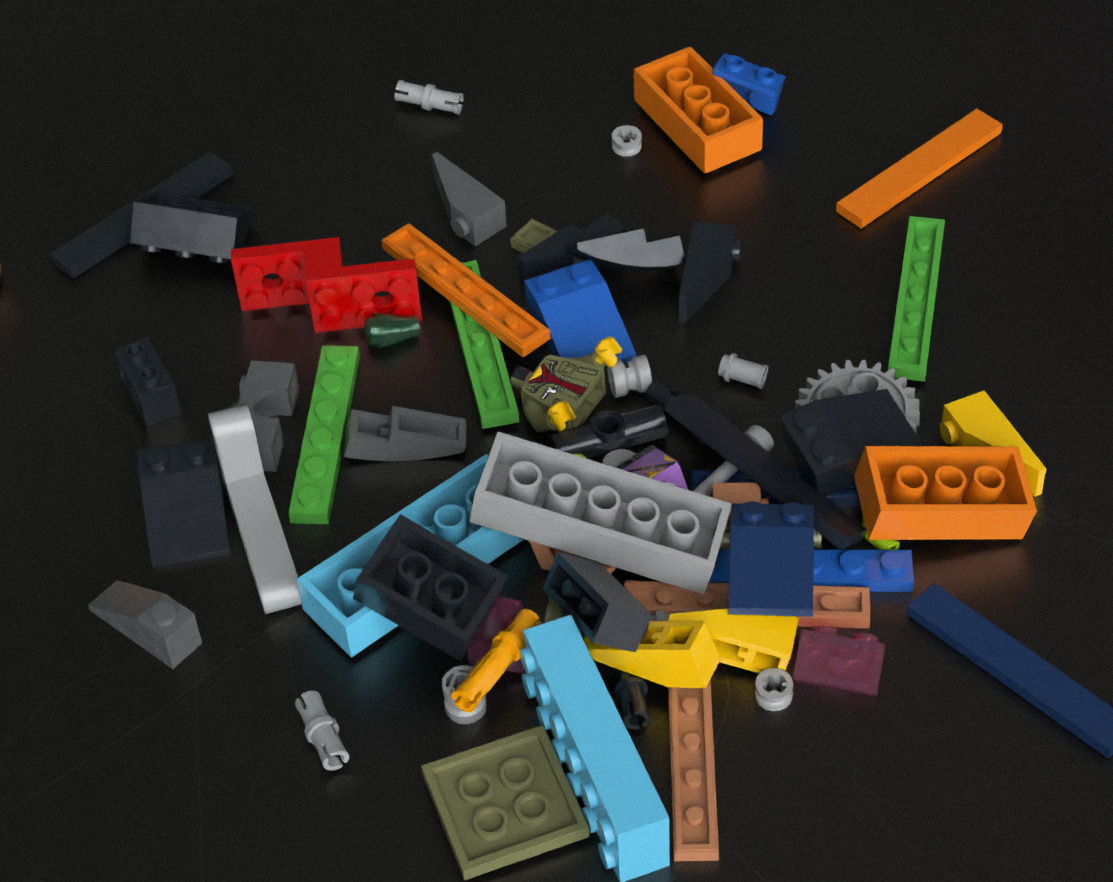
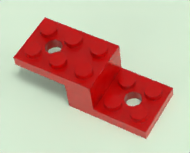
(316, 275)

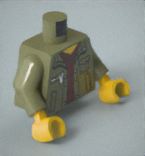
(565, 389)

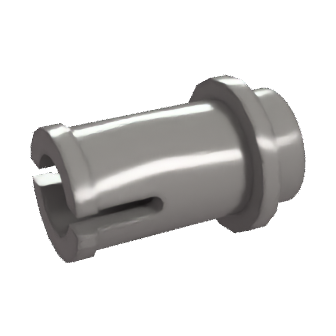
(742, 370)

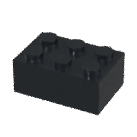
(430, 587)

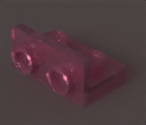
(839, 660)

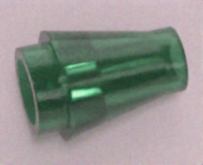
(390, 329)

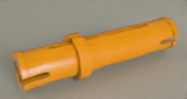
(495, 662)

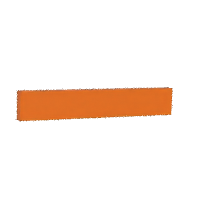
(918, 168)
(467, 290)

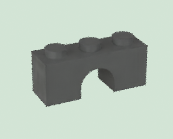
(269, 391)

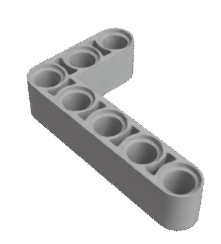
(254, 508)

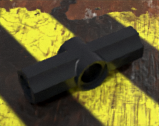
(612, 432)

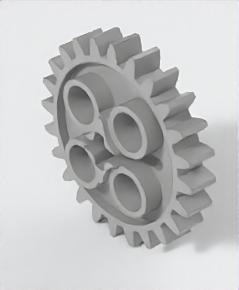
(859, 380)

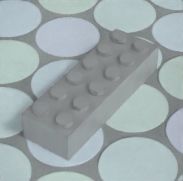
(600, 512)

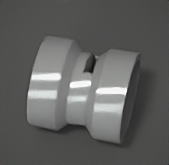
(629, 376)
(450, 682)

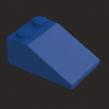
(577, 311)

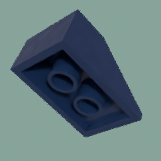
(771, 559)

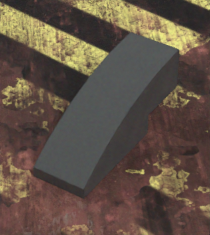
(403, 435)

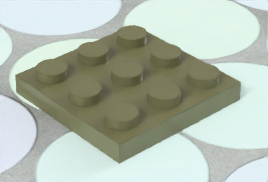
(504, 802)

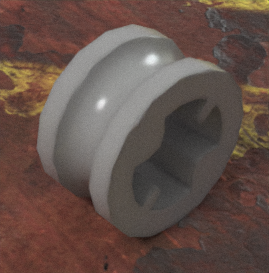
(623, 133)
(774, 700)

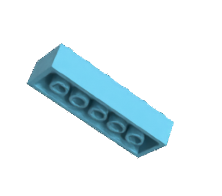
(445, 511)
(596, 750)

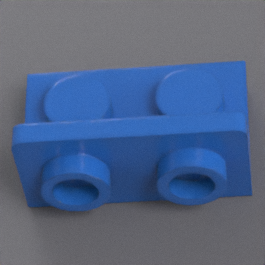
(755, 84)

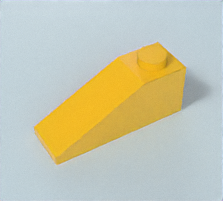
(981, 423)
(748, 640)
(669, 654)

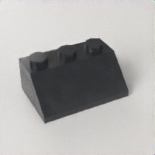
(189, 225)

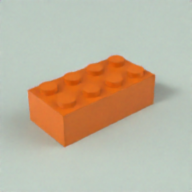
(698, 109)
(944, 492)

